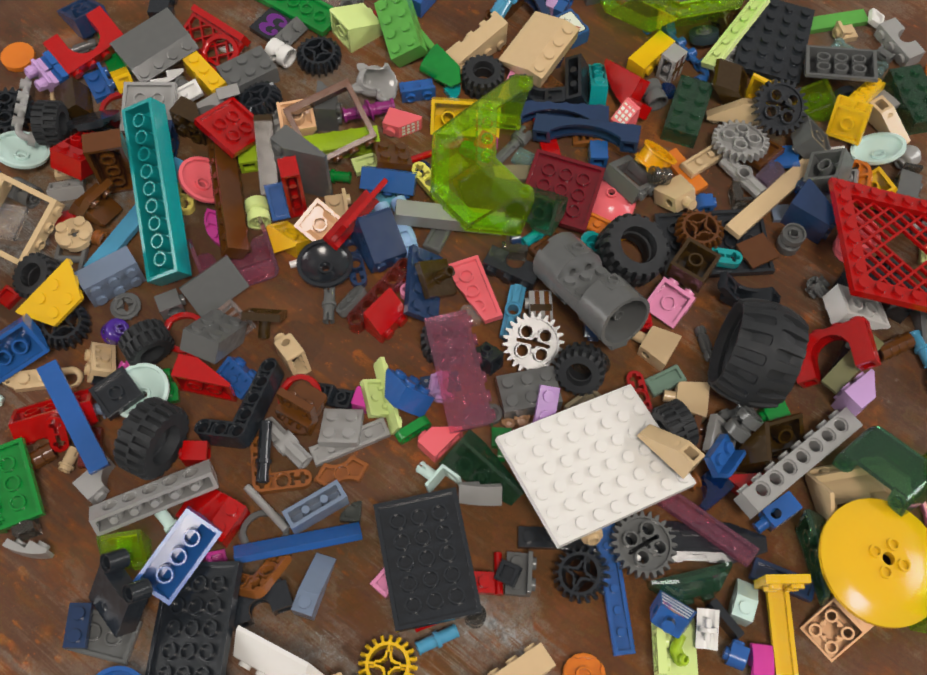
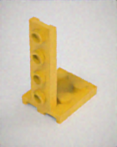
(853, 112)
(780, 617)

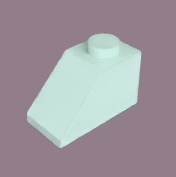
(743, 603)

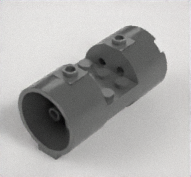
(600, 299)

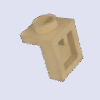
(845, 32)

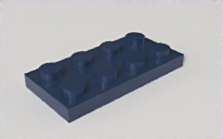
(414, 301)

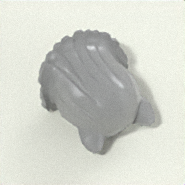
(376, 82)

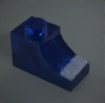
(714, 490)

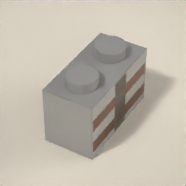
(671, 63)
(539, 302)

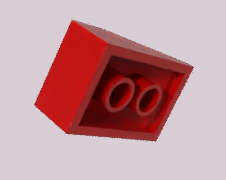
(198, 378)
(220, 510)

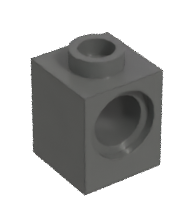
(170, 303)

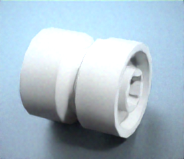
(281, 52)

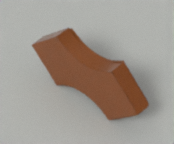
(351, 470)

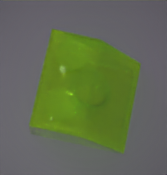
(820, 100)
(134, 541)

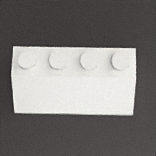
(267, 657)

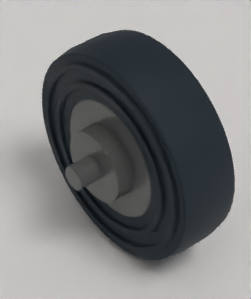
(703, 35)

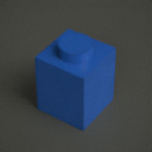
(598, 153)

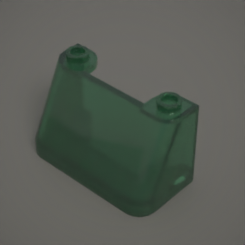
(891, 464)

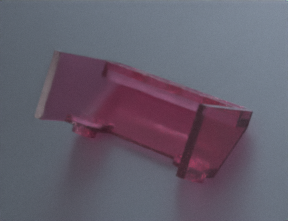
(254, 267)

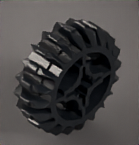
(319, 55)
(261, 98)
(69, 335)
(584, 566)

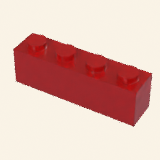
(292, 186)

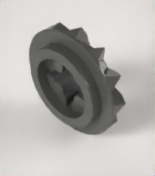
(117, 306)

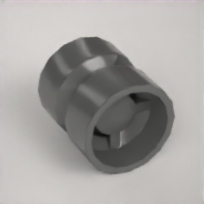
(654, 95)
(24, 197)
(790, 239)
(742, 425)

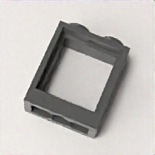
(624, 185)

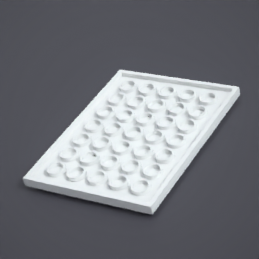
(589, 465)

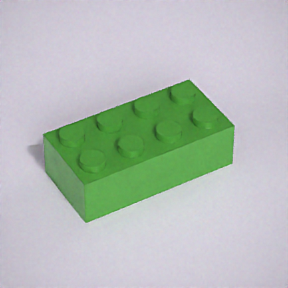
(401, 30)

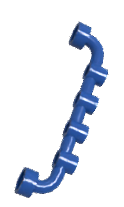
(691, 55)

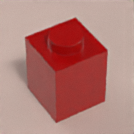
(194, 452)

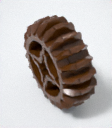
(691, 223)

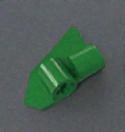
(441, 67)

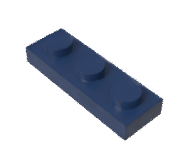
(761, 567)

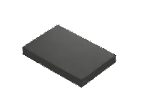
(214, 286)
(105, 645)

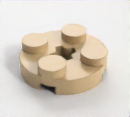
(65, 230)

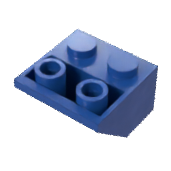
(407, 393)

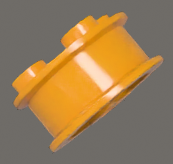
(654, 155)

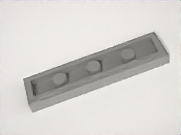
(371, 433)

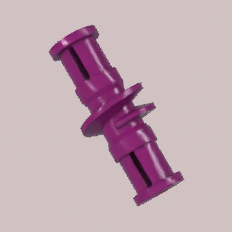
(376, 108)

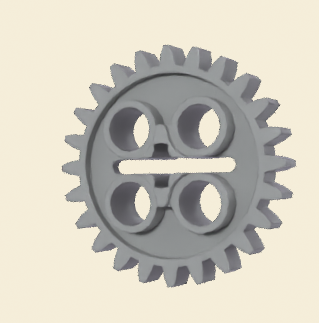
(740, 141)

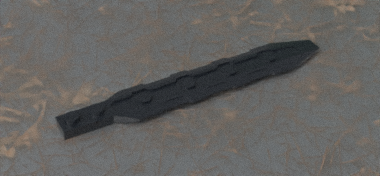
(690, 543)

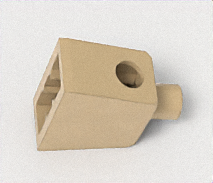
(676, 195)
(657, 346)
(289, 349)
(693, 395)

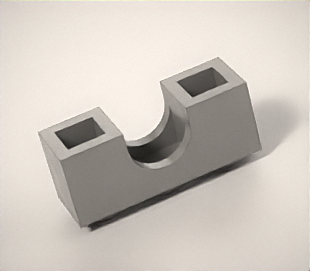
(889, 35)

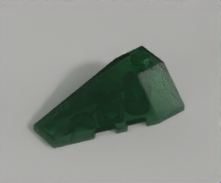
(476, 462)

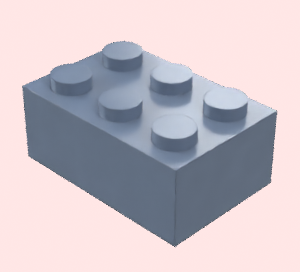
(110, 276)

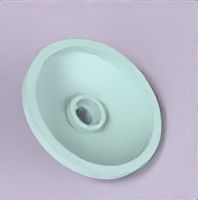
(879, 148)
(19, 155)
(150, 381)

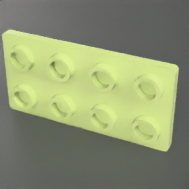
(662, 660)

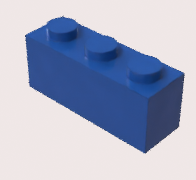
(398, 180)

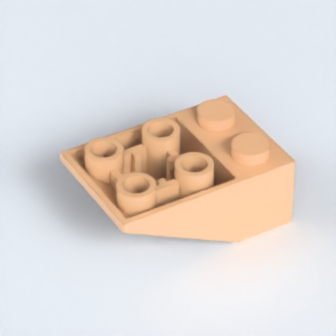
(834, 629)

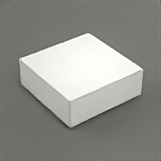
(875, 17)

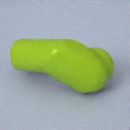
(677, 653)

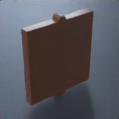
(757, 251)

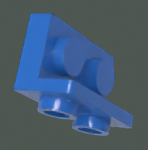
(99, 83)
(417, 90)
(237, 374)
(723, 458)

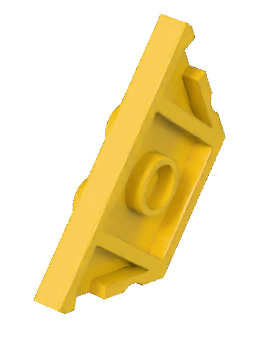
(54, 297)

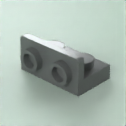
(525, 581)

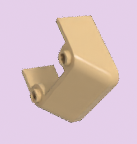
(833, 487)

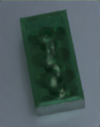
(910, 89)
(687, 111)

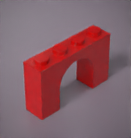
(78, 63)
(855, 332)

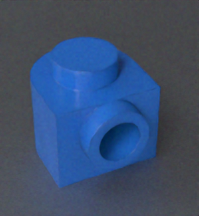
(706, 202)
(736, 654)

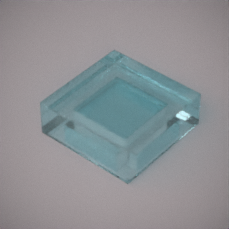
(522, 157)

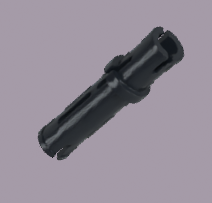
(263, 457)

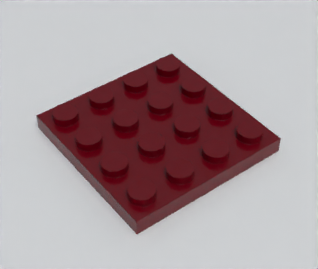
(570, 179)

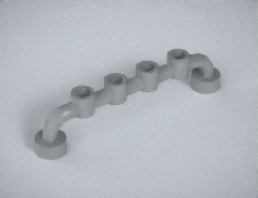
(20, 110)

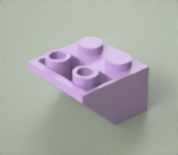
(856, 394)

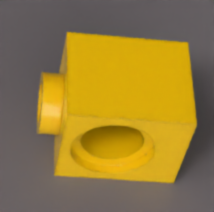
(120, 76)

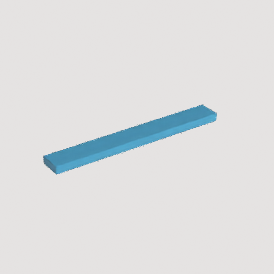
(124, 230)

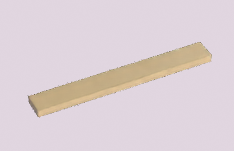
(766, 201)

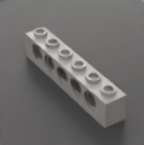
(153, 497)

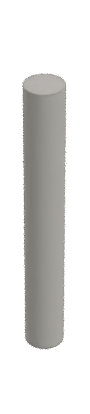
(266, 508)

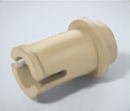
(69, 460)

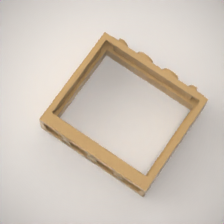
(46, 224)

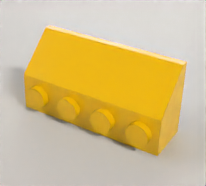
(446, 109)

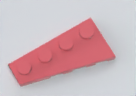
(476, 289)

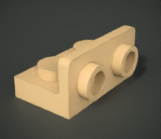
(338, 202)
(100, 360)

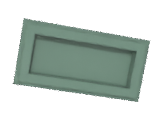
(664, 380)

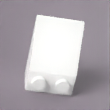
(843, 306)

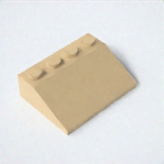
(539, 46)

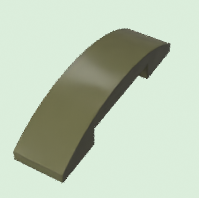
(844, 371)

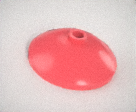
(196, 178)
(611, 205)

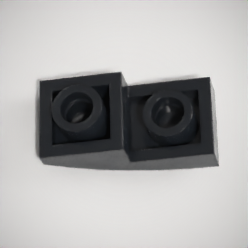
(337, 397)

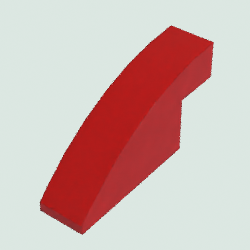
(627, 84)

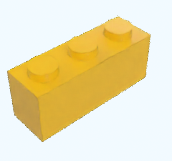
(649, 55)
(204, 74)

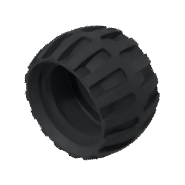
(758, 353)

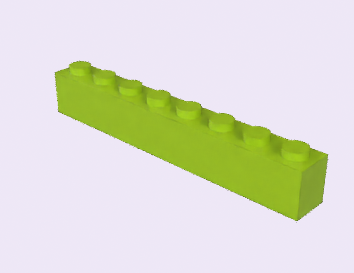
(325, 142)

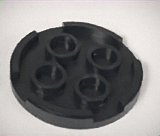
(93, 120)

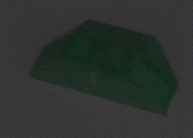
(694, 584)

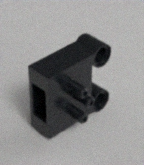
(116, 595)

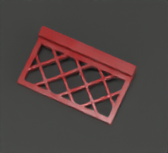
(216, 25)
(345, 225)

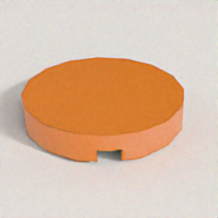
(17, 56)
(583, 665)

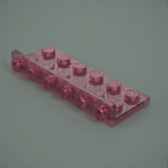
(459, 371)

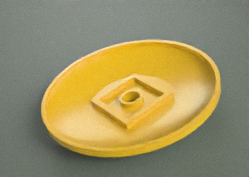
(854, 565)

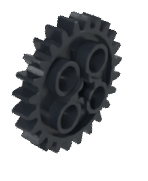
(7, 106)
(775, 122)

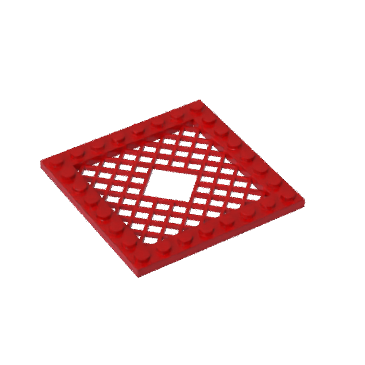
(860, 284)

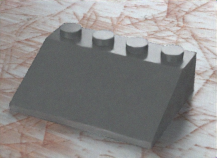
(154, 46)
(840, 63)
(310, 160)

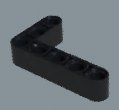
(253, 409)

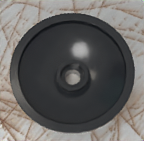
(320, 256)

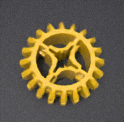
(389, 646)

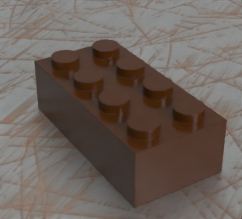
(108, 158)

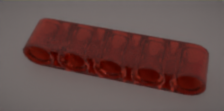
(394, 274)

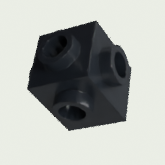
(491, 358)

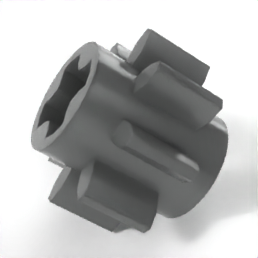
(817, 286)

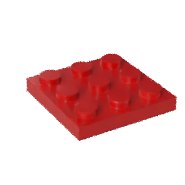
(228, 126)

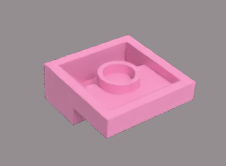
(670, 302)

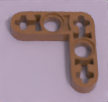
(272, 486)
(259, 584)

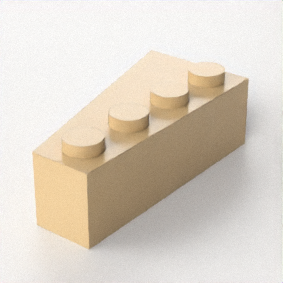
(484, 40)

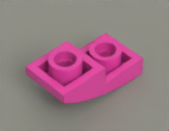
(761, 659)

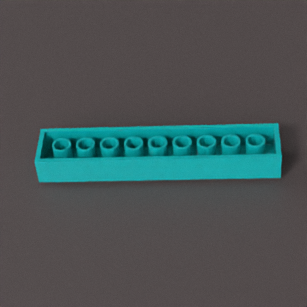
(156, 192)

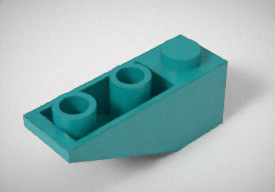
(597, 84)

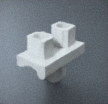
(707, 629)

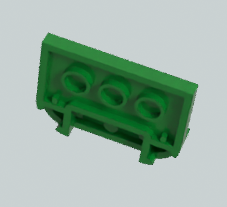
(18, 486)

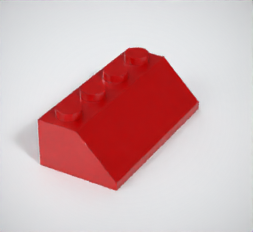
(30, 420)

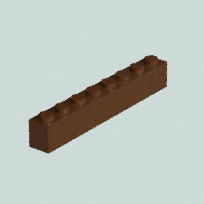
(228, 202)

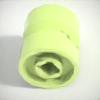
(255, 207)

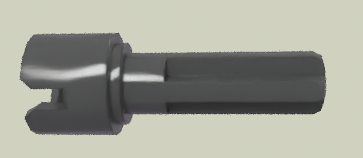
(518, 139)

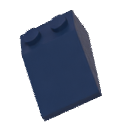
(75, 16)

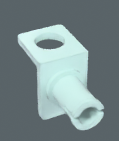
(435, 476)

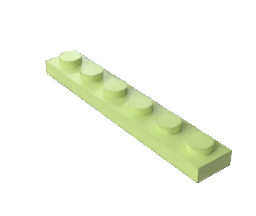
(734, 32)

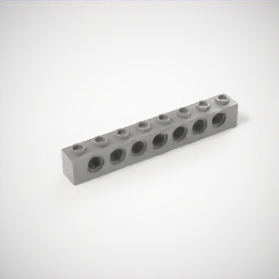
(809, 453)

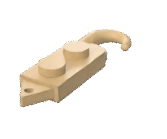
(30, 379)

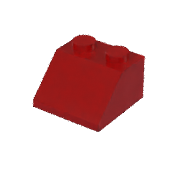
(385, 316)

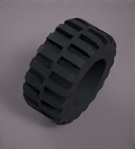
(648, 239)
(150, 438)

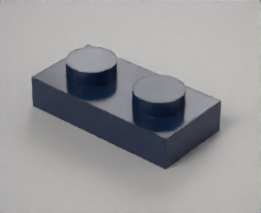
(78, 626)

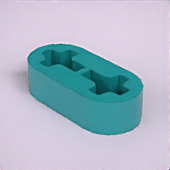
(726, 260)

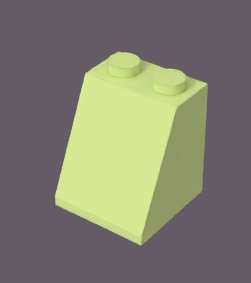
(355, 25)

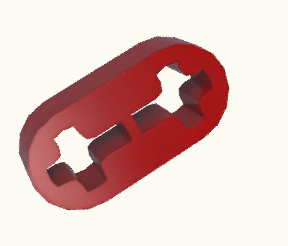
(53, 434)

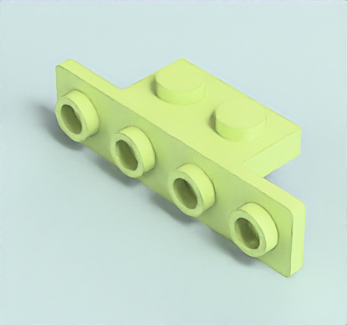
(374, 398)

